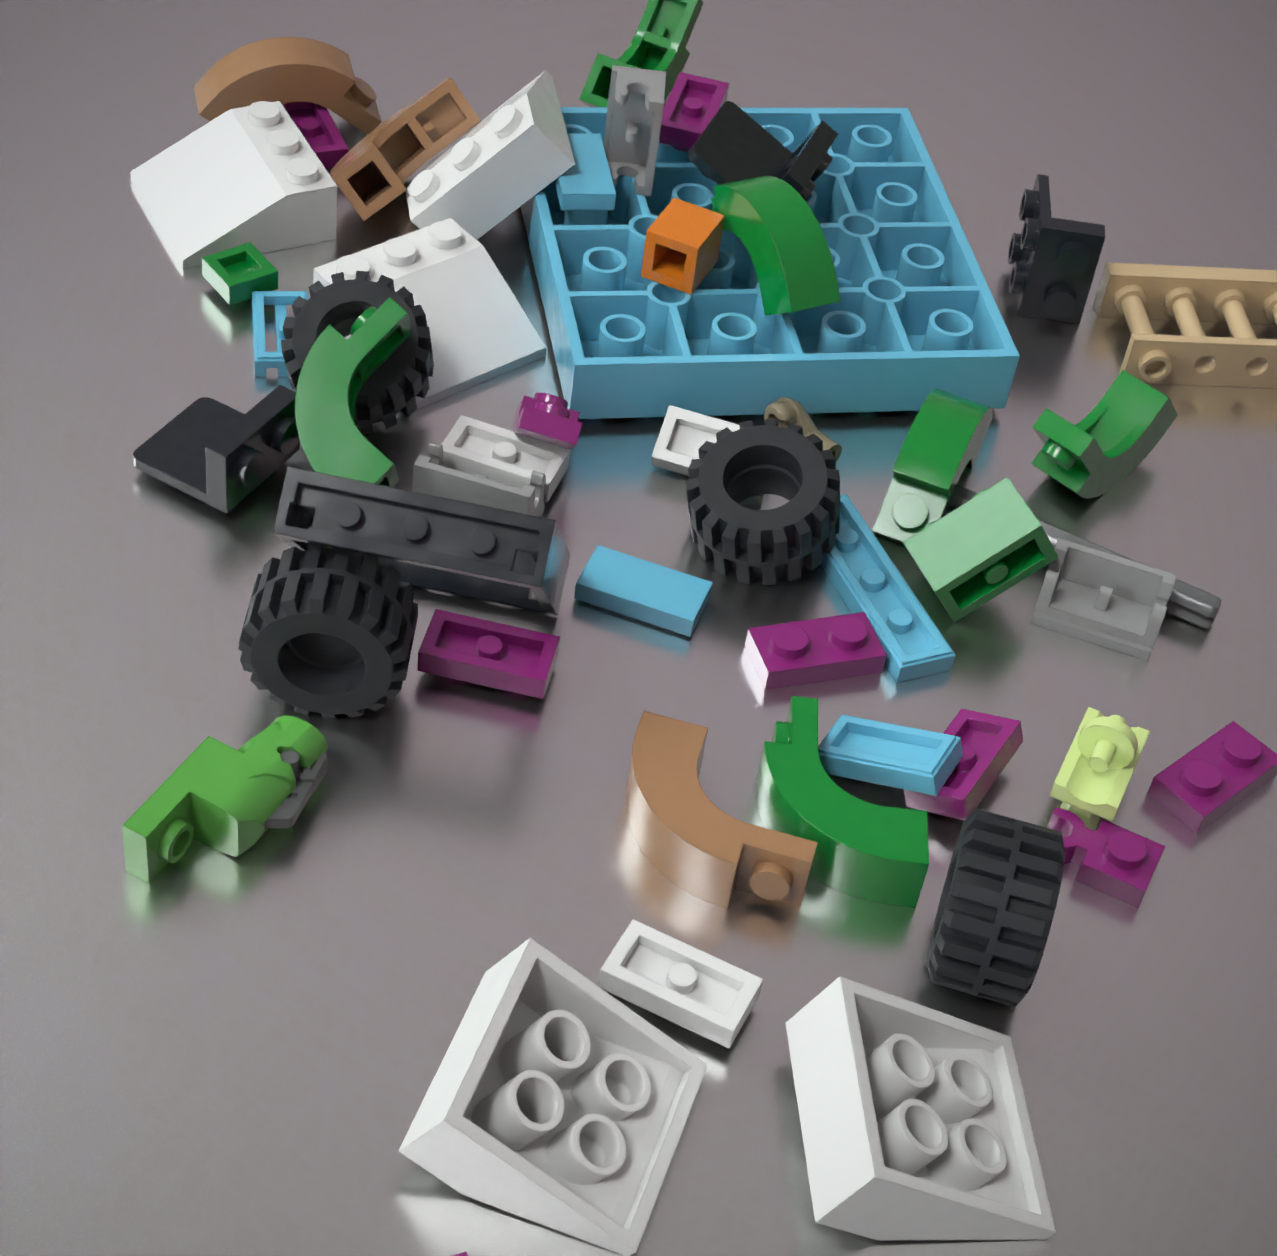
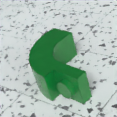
(655, 46)
(783, 242)
(330, 389)
(1107, 441)
(929, 465)
(861, 846)

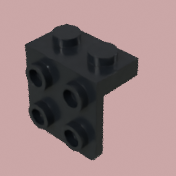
(740, 149)
(1052, 259)
(221, 451)

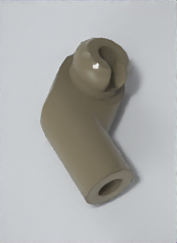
(791, 411)

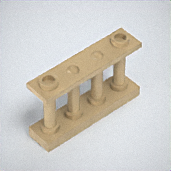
(1193, 296)

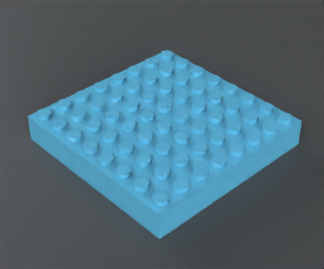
(906, 278)

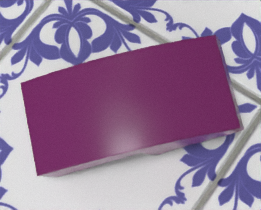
(547, 420)

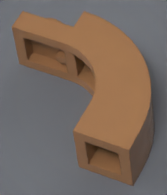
(288, 72)
(385, 158)
(691, 836)

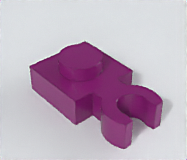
(1108, 858)

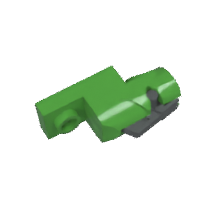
(227, 796)

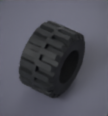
(400, 376)
(757, 463)
(329, 631)
(996, 907)

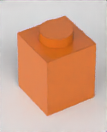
(682, 245)

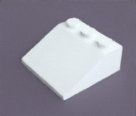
(495, 163)
(239, 184)
(466, 301)
(556, 1103)
(913, 1122)

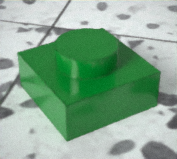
(239, 273)

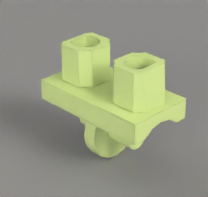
(1098, 767)

